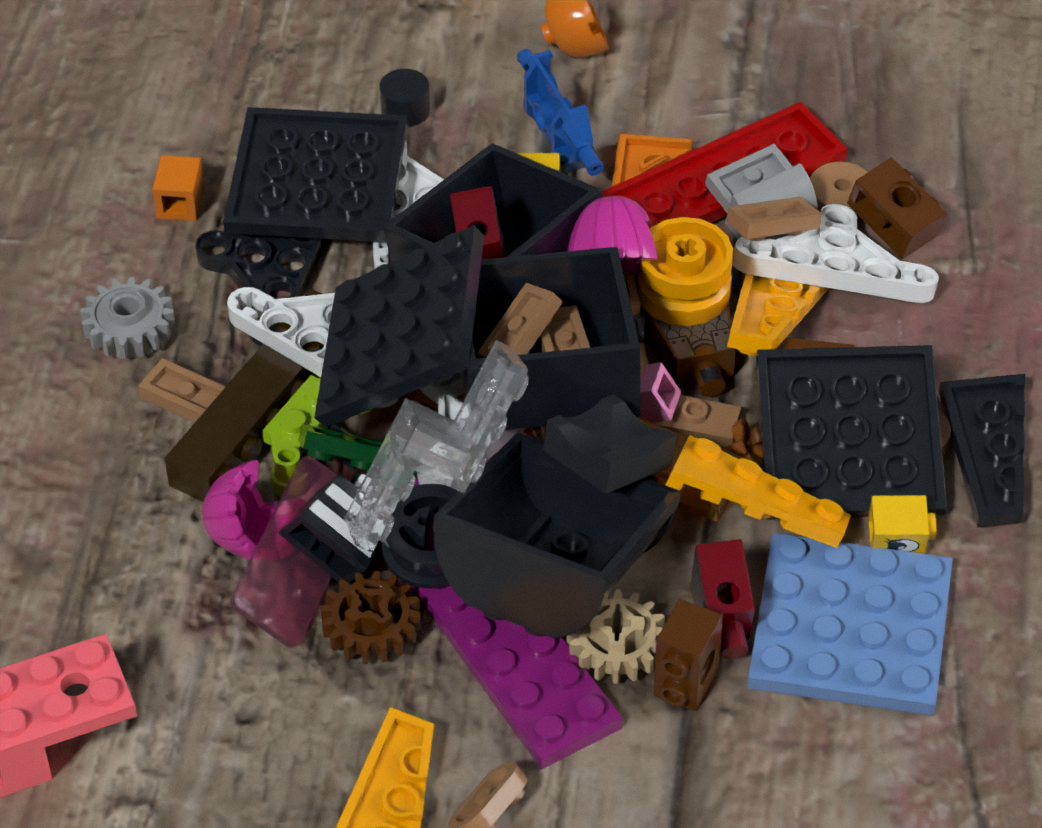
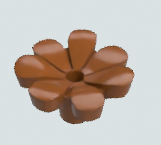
(746, 442)

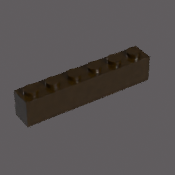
(234, 422)

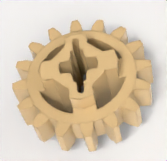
(637, 638)

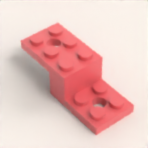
(40, 713)

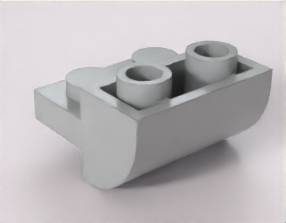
(760, 178)

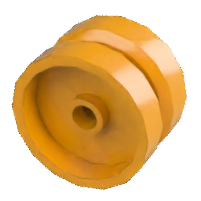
(691, 272)

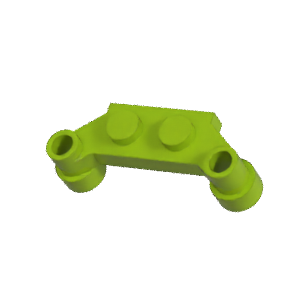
(285, 429)

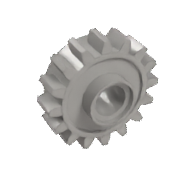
(128, 319)

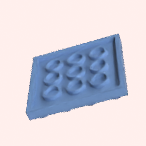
(851, 624)

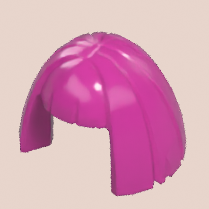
(615, 223)
(235, 510)

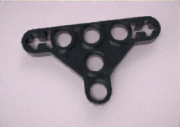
(268, 273)

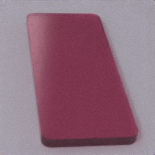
(280, 582)

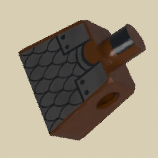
(695, 352)

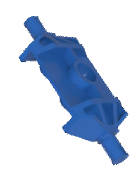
(563, 125)

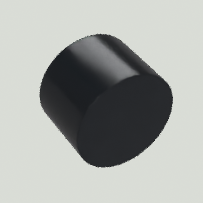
(407, 94)

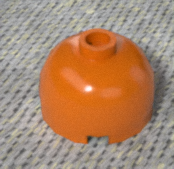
(574, 28)

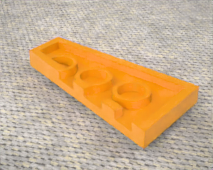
(769, 312)
(758, 493)

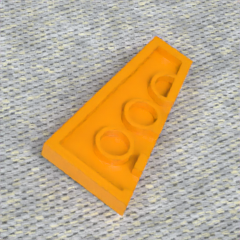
(393, 776)

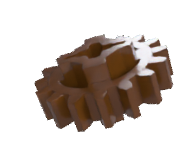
(371, 617)

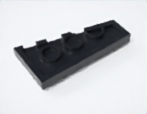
(989, 443)

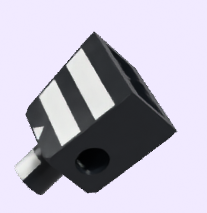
(322, 531)

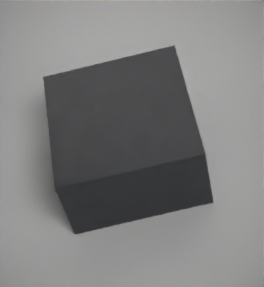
(532, 203)
(570, 379)

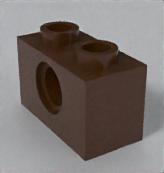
(896, 208)
(687, 655)

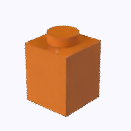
(178, 188)

